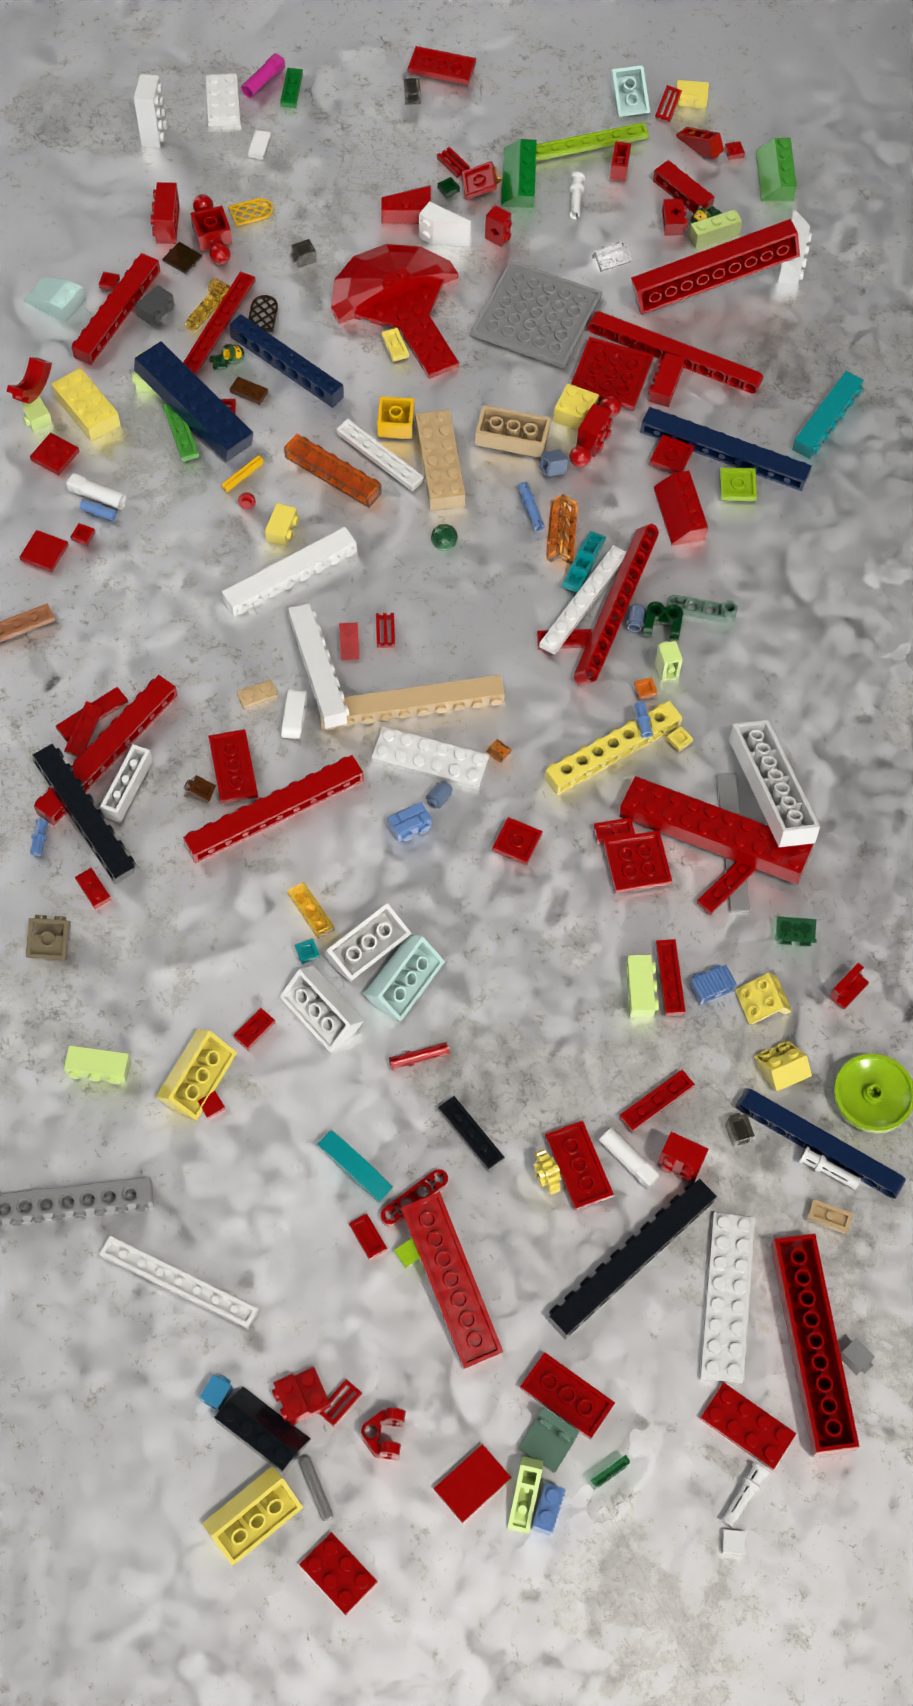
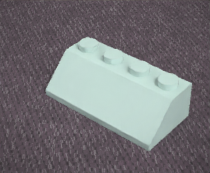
(404, 977)

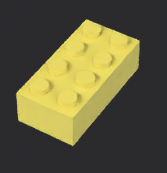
(85, 404)

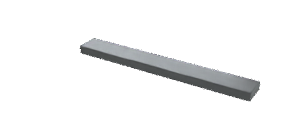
(729, 801)

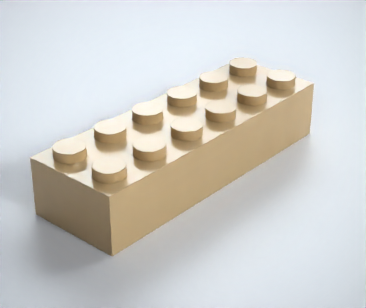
(440, 460)

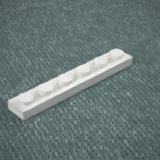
(380, 455)

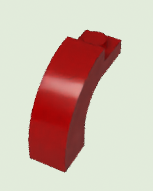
(32, 382)

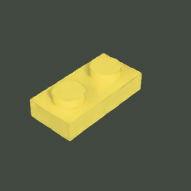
(395, 344)

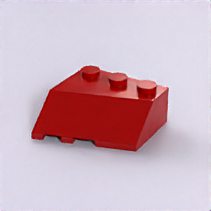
(405, 206)

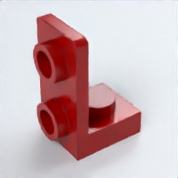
(349, 641)

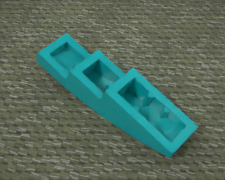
(584, 561)
(354, 1165)

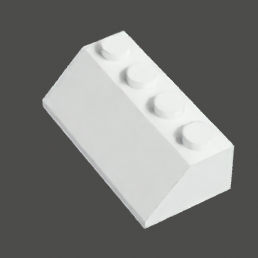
(791, 270)
(367, 943)
(321, 1008)

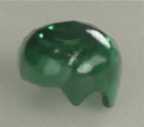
(444, 536)

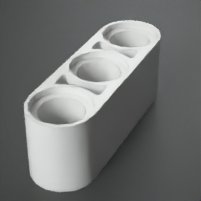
(294, 714)

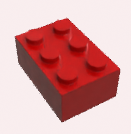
(166, 213)

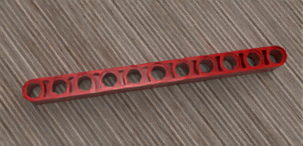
(657, 344)
(616, 605)

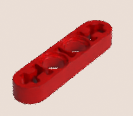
(412, 1195)

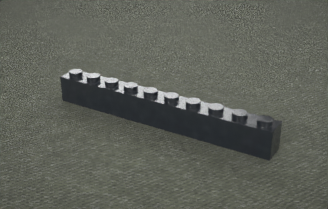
(631, 1259)

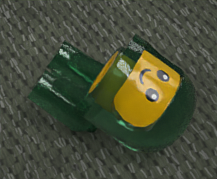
(701, 213)
(230, 355)

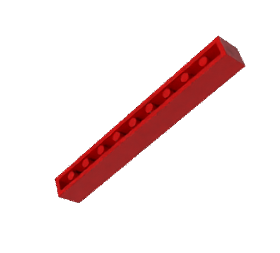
(112, 743)
(273, 808)

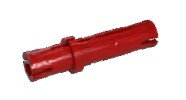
(410, 1058)

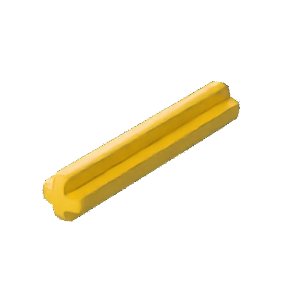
(242, 473)

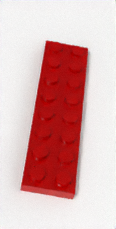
(451, 1280)

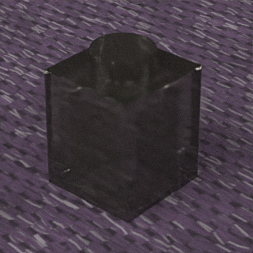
(412, 91)
(303, 253)
(739, 1129)

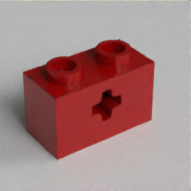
(620, 161)
(674, 217)
(498, 226)

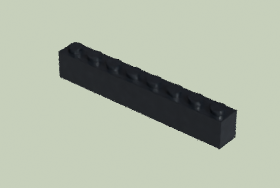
(84, 814)

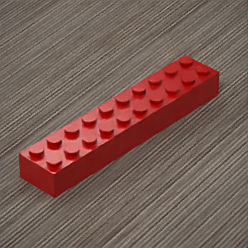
(716, 266)
(713, 829)
(814, 1345)

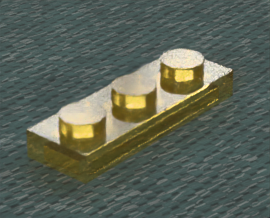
(311, 910)

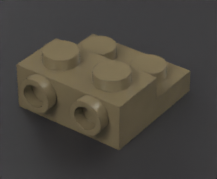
(48, 937)

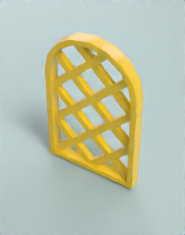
(250, 202)

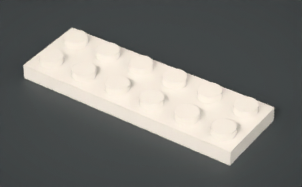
(430, 758)

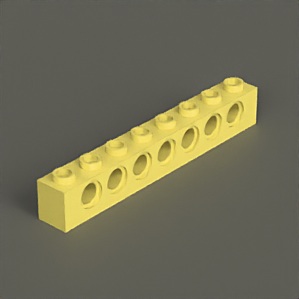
(561, 782)

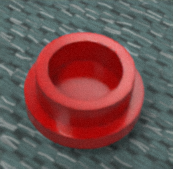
(246, 500)

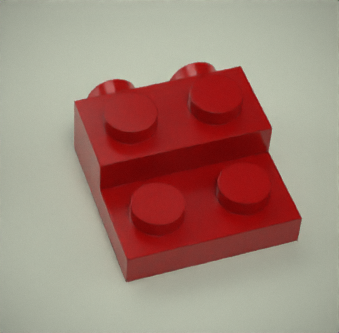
(301, 1396)

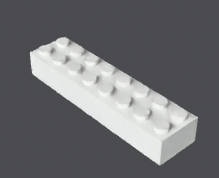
(774, 784)

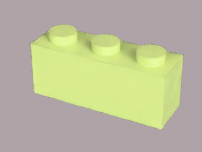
(715, 229)
(641, 986)
(97, 1064)

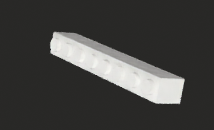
(289, 571)
(317, 666)

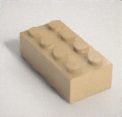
(512, 431)

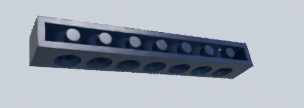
(286, 361)

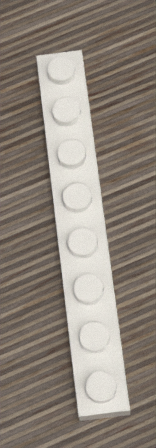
(583, 600)
(179, 1282)

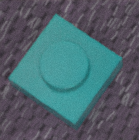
(307, 951)

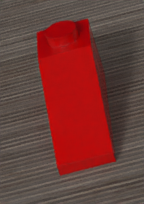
(704, 142)

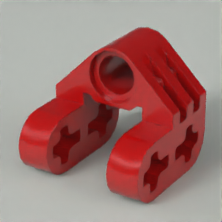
(386, 1449)

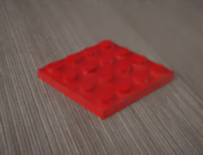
(613, 371)

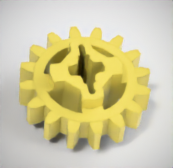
(547, 1171)

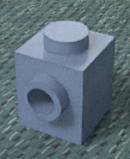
(553, 463)

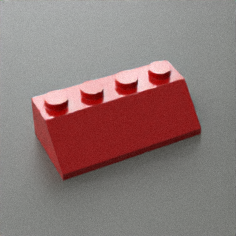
(681, 509)

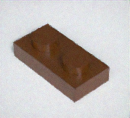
(248, 390)

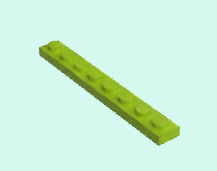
(591, 141)

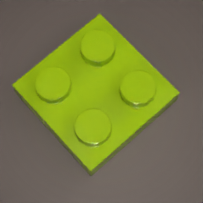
(738, 484)

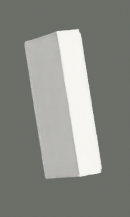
(259, 144)

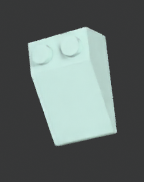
(630, 91)
(56, 297)

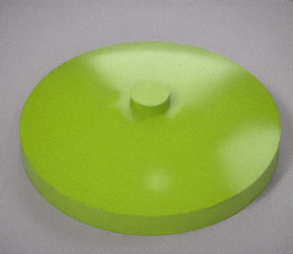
(874, 1093)

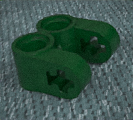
(663, 617)

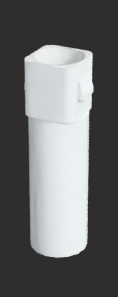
(84, 487)
(630, 1158)

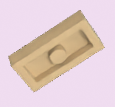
(257, 694)
(829, 1216)

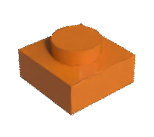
(645, 688)

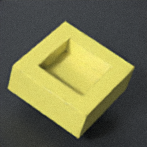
(679, 739)

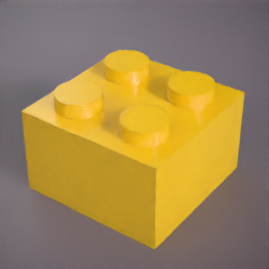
(395, 417)

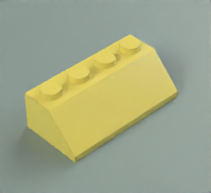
(196, 1073)
(252, 1515)

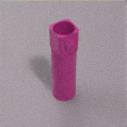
(263, 75)

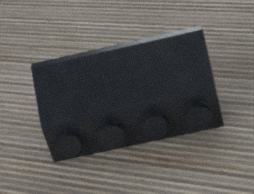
(262, 1429)

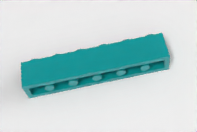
(828, 414)

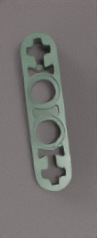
(727, 613)

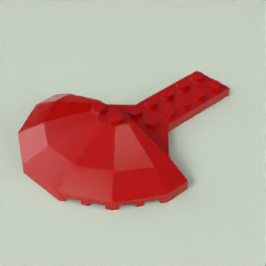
(398, 290)

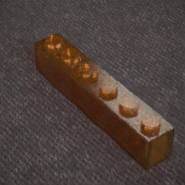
(333, 470)

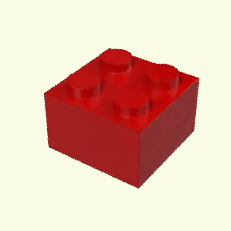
(682, 1157)

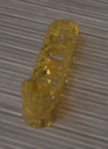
(217, 292)

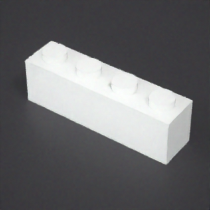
(126, 783)

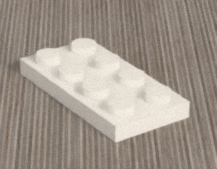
(222, 100)

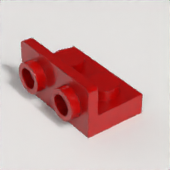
(849, 987)

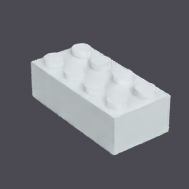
(150, 111)

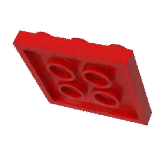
(637, 862)

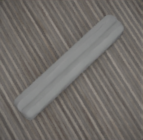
(316, 1488)

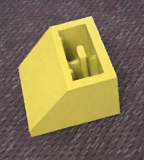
(783, 1065)

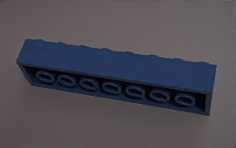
(193, 401)

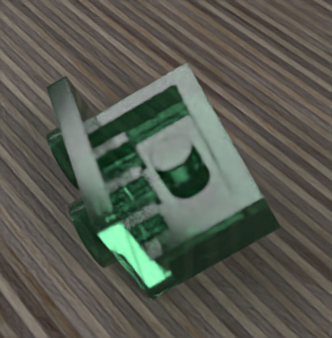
(795, 929)

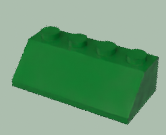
(519, 174)

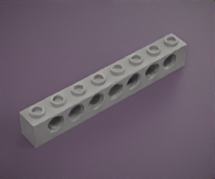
(78, 1194)

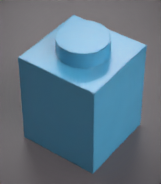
(216, 1392)

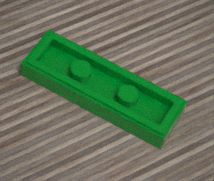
(291, 87)

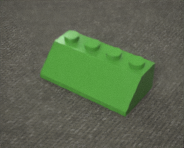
(776, 170)

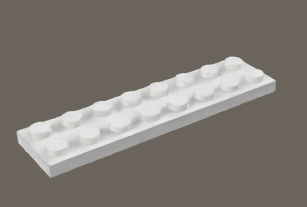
(727, 1299)

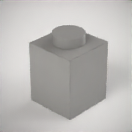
(857, 1357)

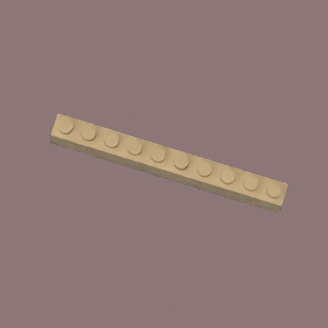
(423, 700)

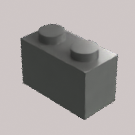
(155, 305)

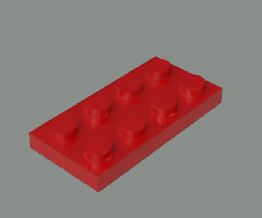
(442, 65)
(233, 766)
(579, 1165)
(567, 1395)
(748, 1426)

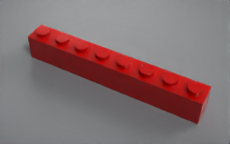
(115, 309)

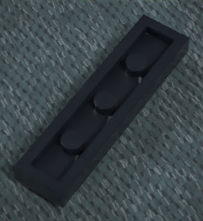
(471, 1133)

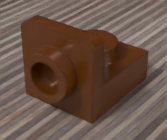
(199, 789)

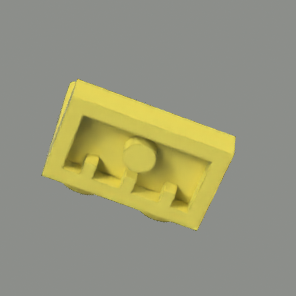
(763, 998)

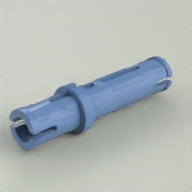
(528, 500)

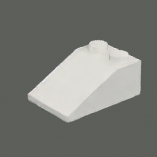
(444, 227)

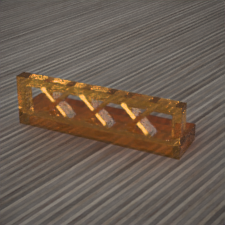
(558, 527)

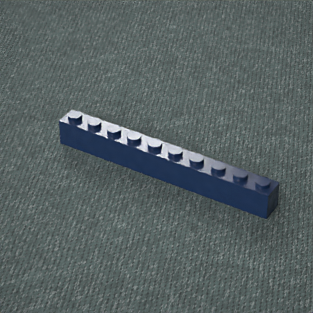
(727, 448)

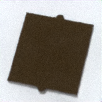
(182, 257)

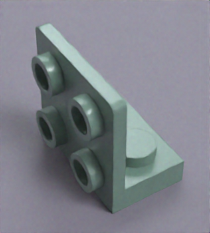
(549, 1440)

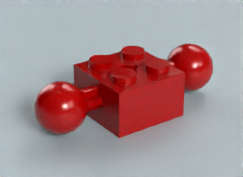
(211, 229)
(594, 430)

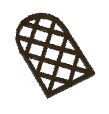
(265, 298)

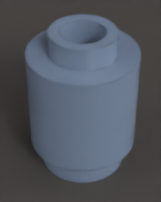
(636, 617)
(439, 794)

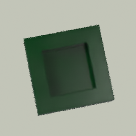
(448, 187)

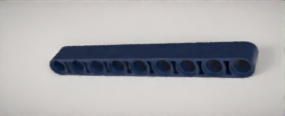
(821, 1142)

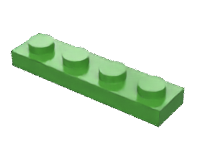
(181, 434)

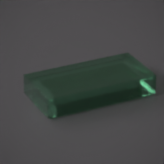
(610, 1472)

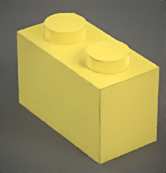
(693, 93)
(281, 524)

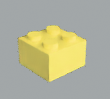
(574, 406)

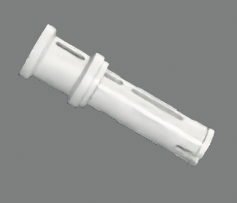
(576, 189)
(820, 1163)
(750, 1486)

